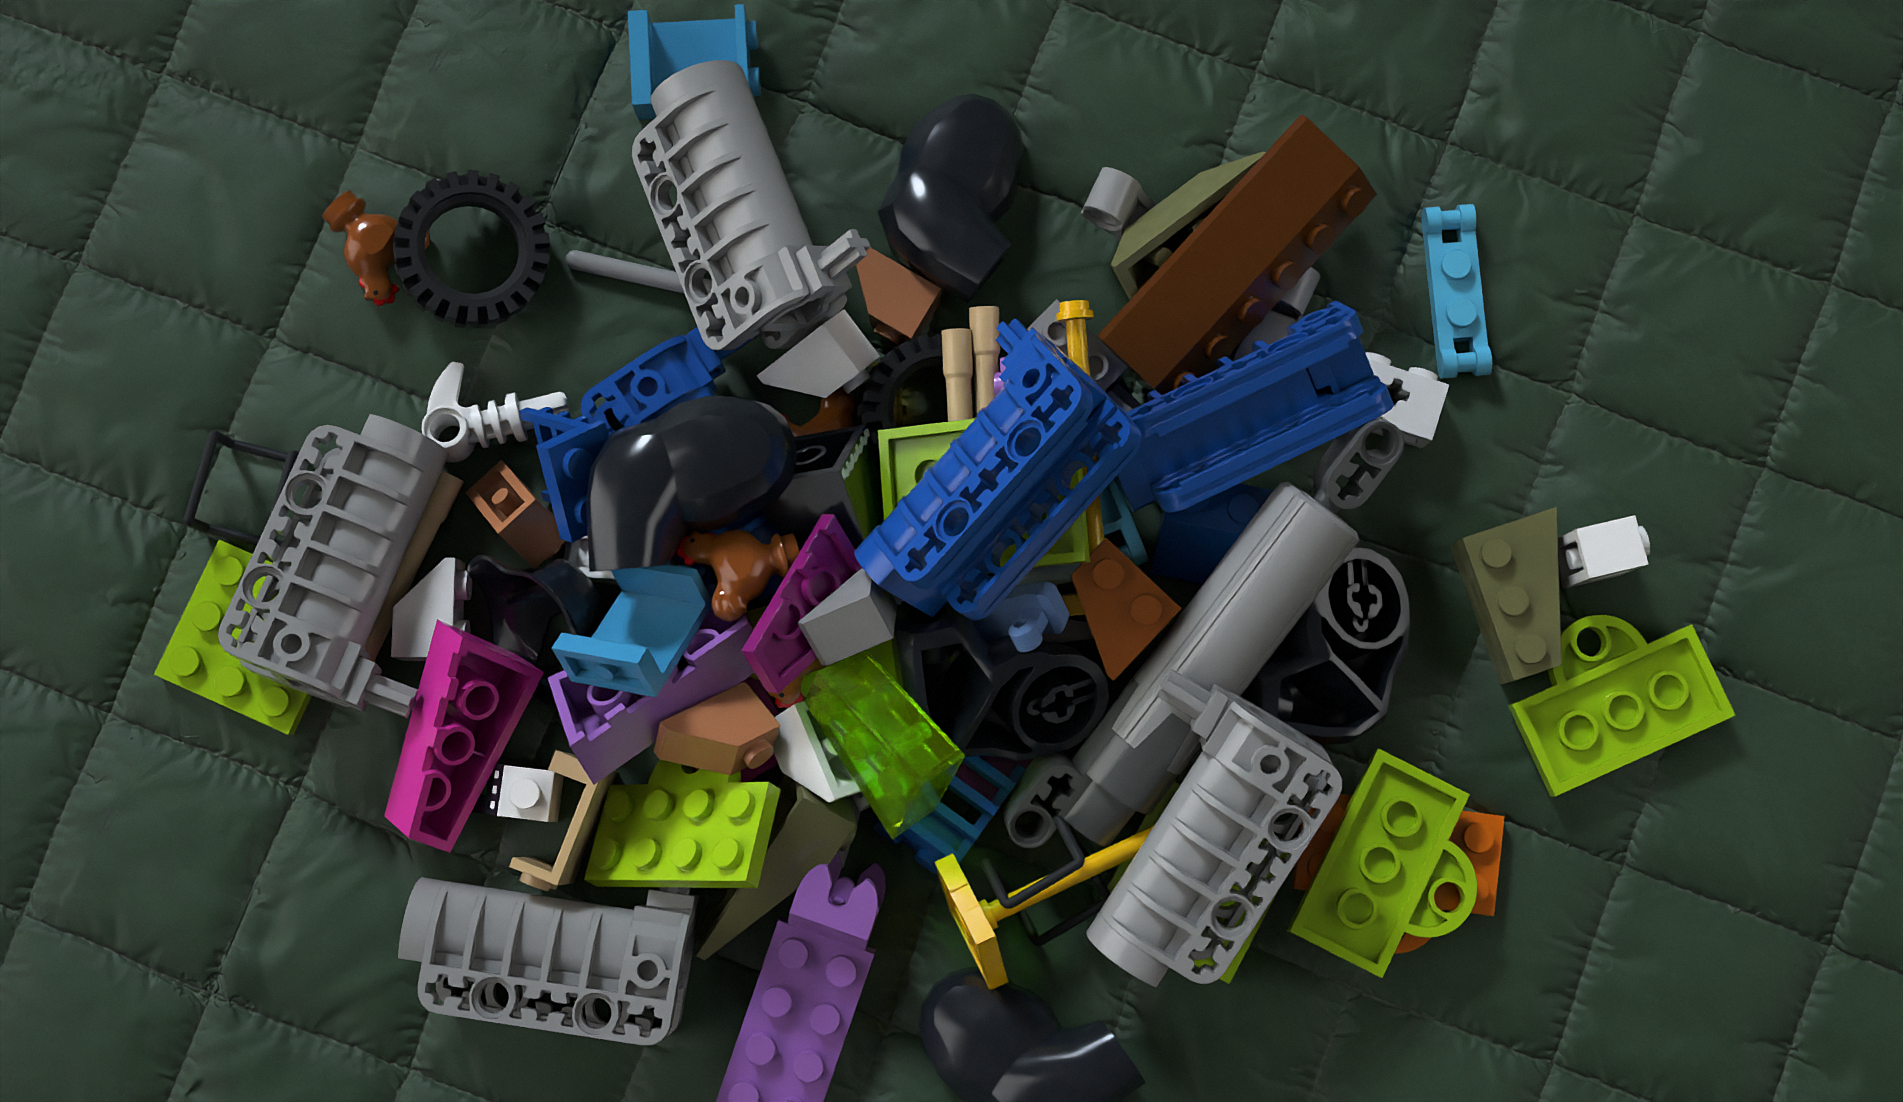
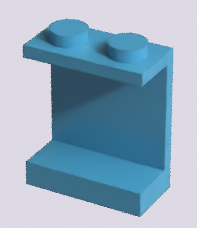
(668, 47)
(641, 632)

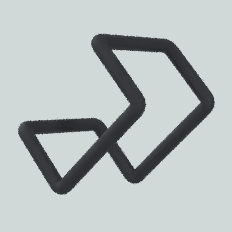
(213, 438)
(1079, 854)

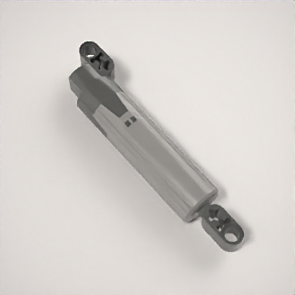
(1217, 640)

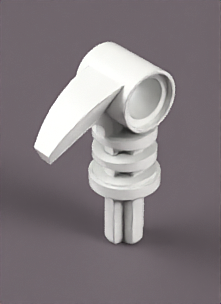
(477, 424)

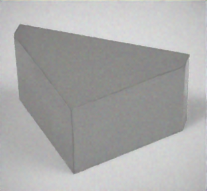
(850, 620)

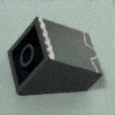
(836, 476)

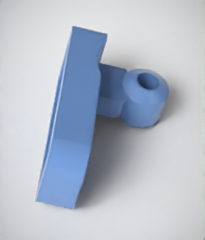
(1025, 615)

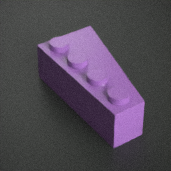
(615, 725)

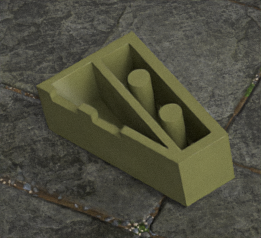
(1515, 593)

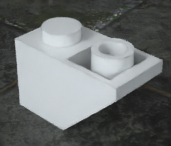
(435, 597)

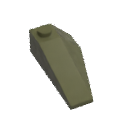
(802, 836)

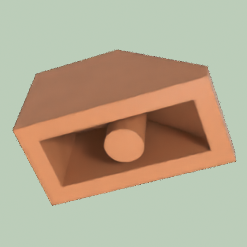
(895, 298)
(516, 514)
(720, 733)

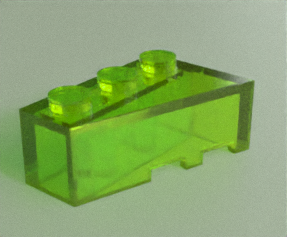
(883, 740)

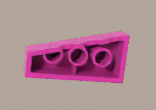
(456, 733)

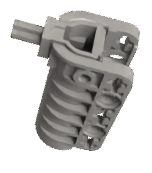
(737, 215)
(336, 567)
(1213, 839)
(552, 949)

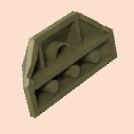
(1168, 224)

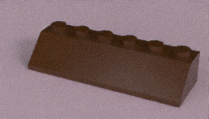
(1239, 260)

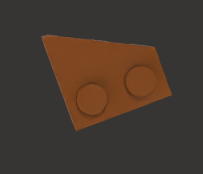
(1120, 606)

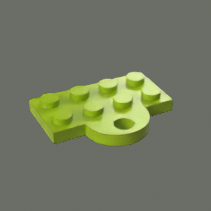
(1617, 702)
(683, 831)
(1387, 866)

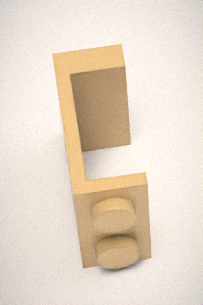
(580, 832)

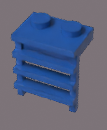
(566, 454)
(946, 831)

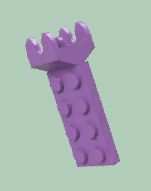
(807, 989)

